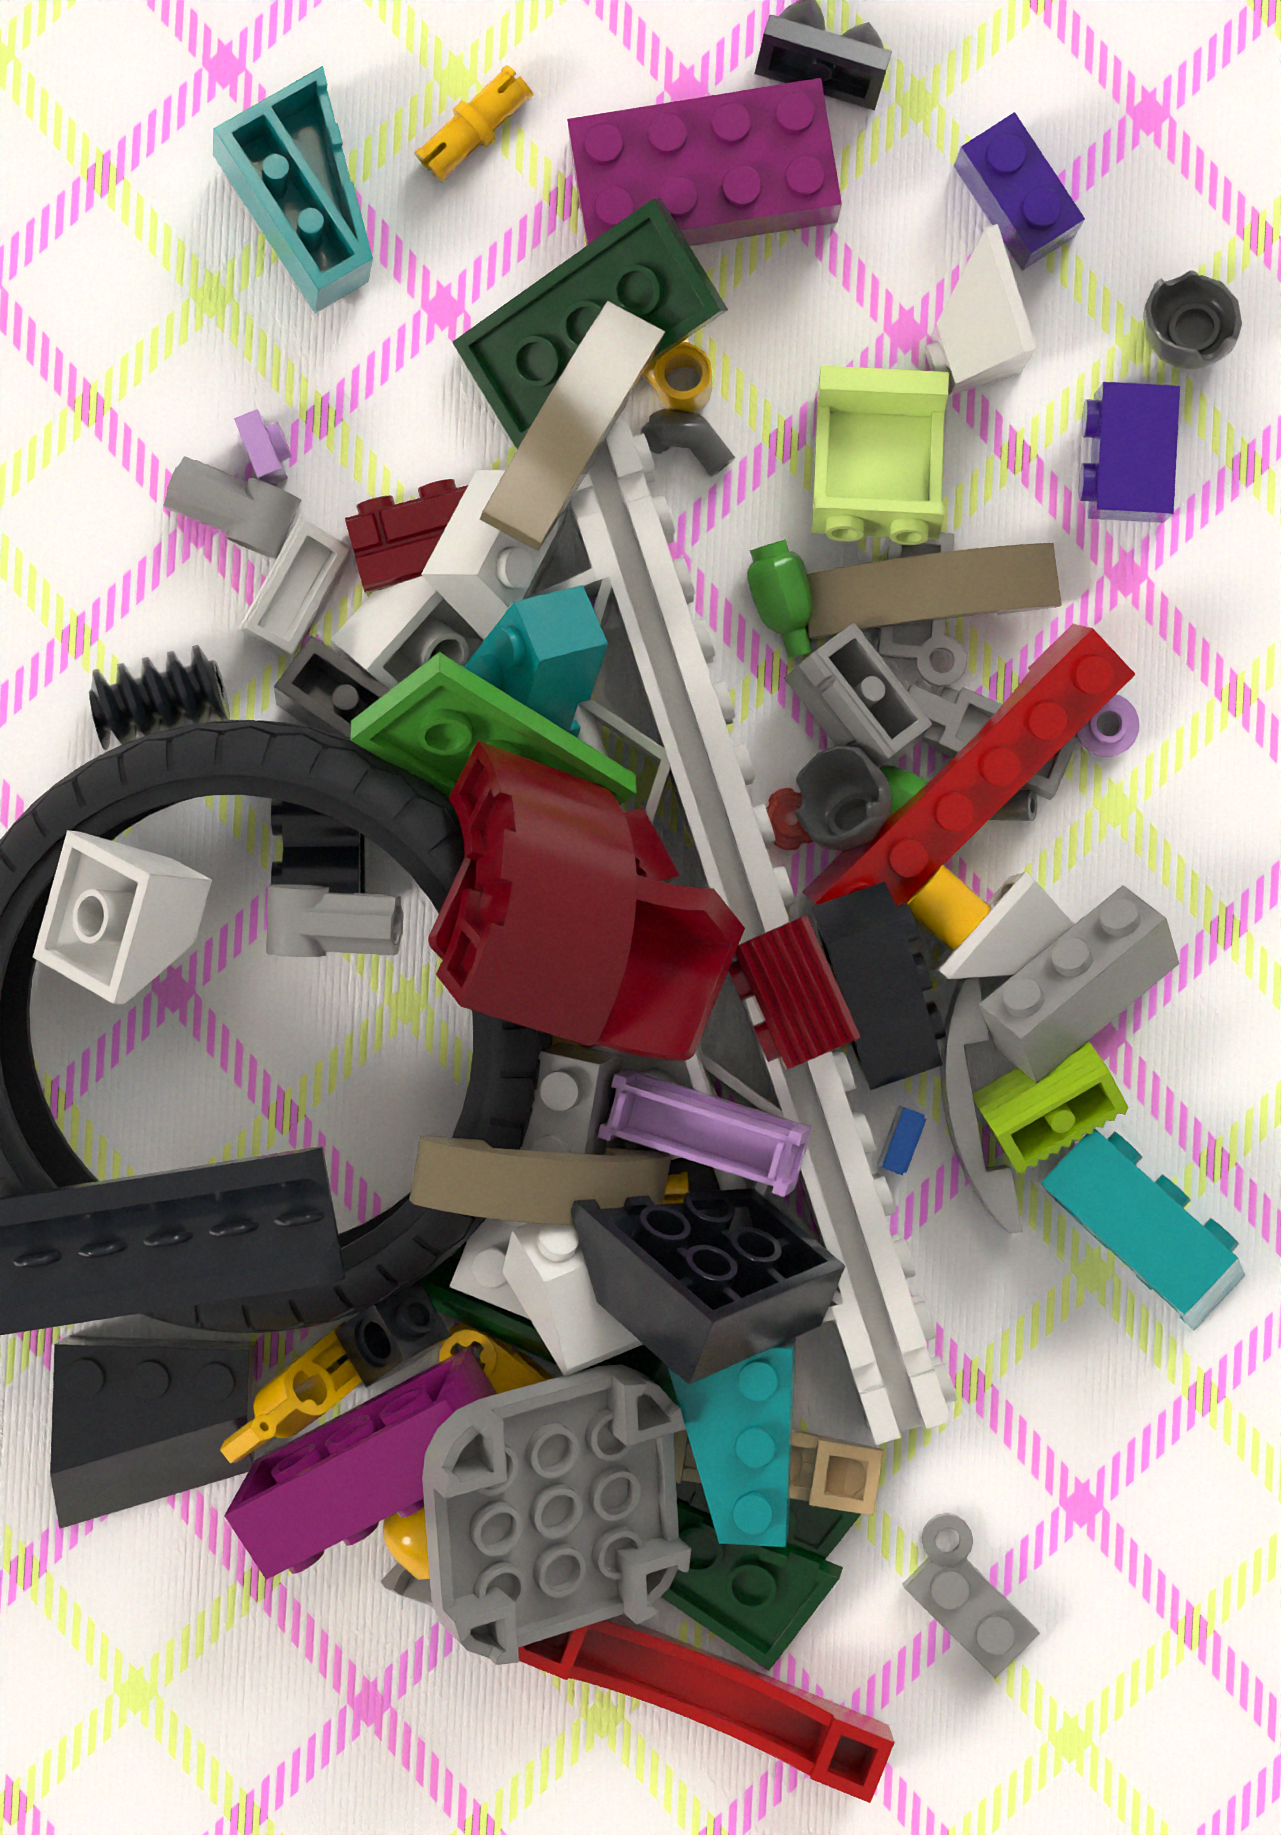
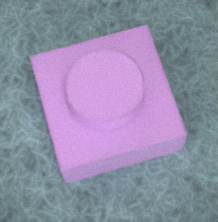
(264, 445)

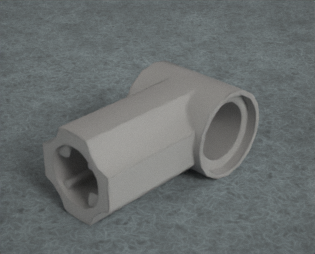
(248, 512)
(314, 922)

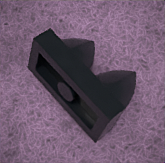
(801, 49)

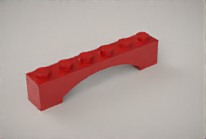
(1040, 716)
(773, 1716)

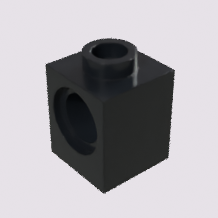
(392, 1334)

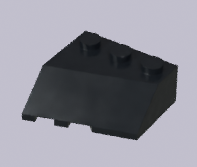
(706, 1275)
(144, 1419)

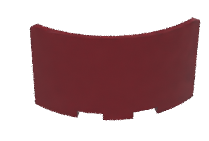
(550, 898)
(672, 971)

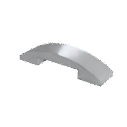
(993, 1184)

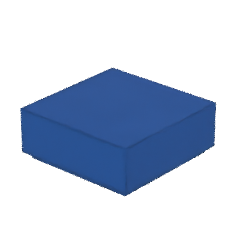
(902, 1140)

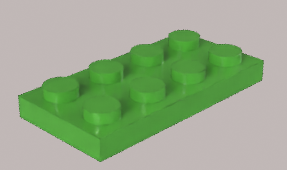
(442, 712)

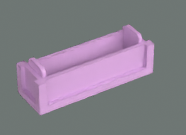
(707, 1130)

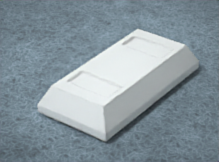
(295, 587)

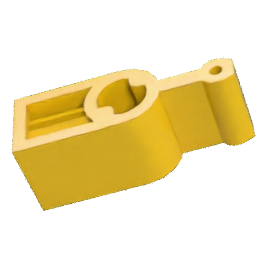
(296, 1397)

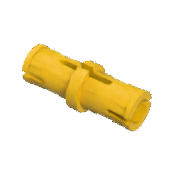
(474, 123)

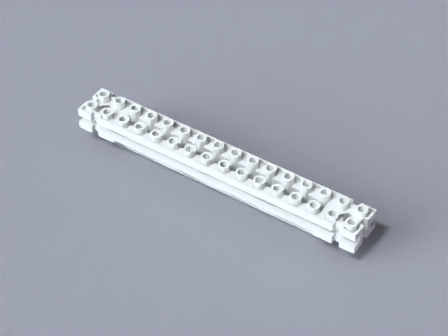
(631, 566)

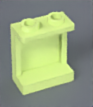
(879, 454)

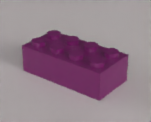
(716, 161)
(349, 1470)

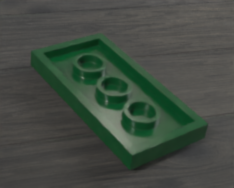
(531, 338)

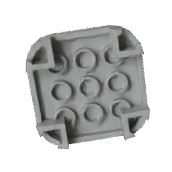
(553, 1509)

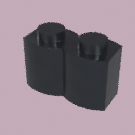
(317, 850)

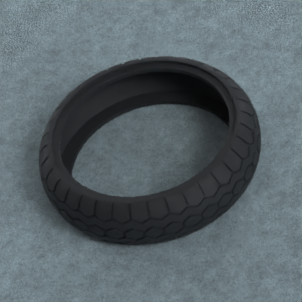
(305, 769)

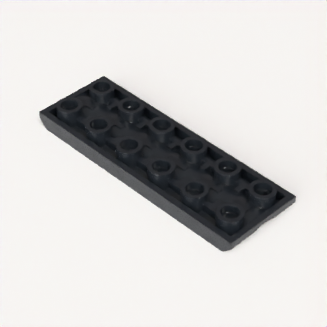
(167, 1240)

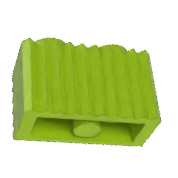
(1043, 1116)

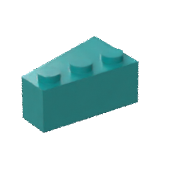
(298, 188)
(545, 654)
(1146, 1225)
(743, 1444)

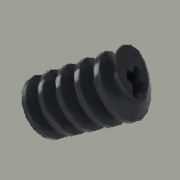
(157, 697)

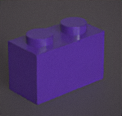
(1018, 191)
(1130, 452)

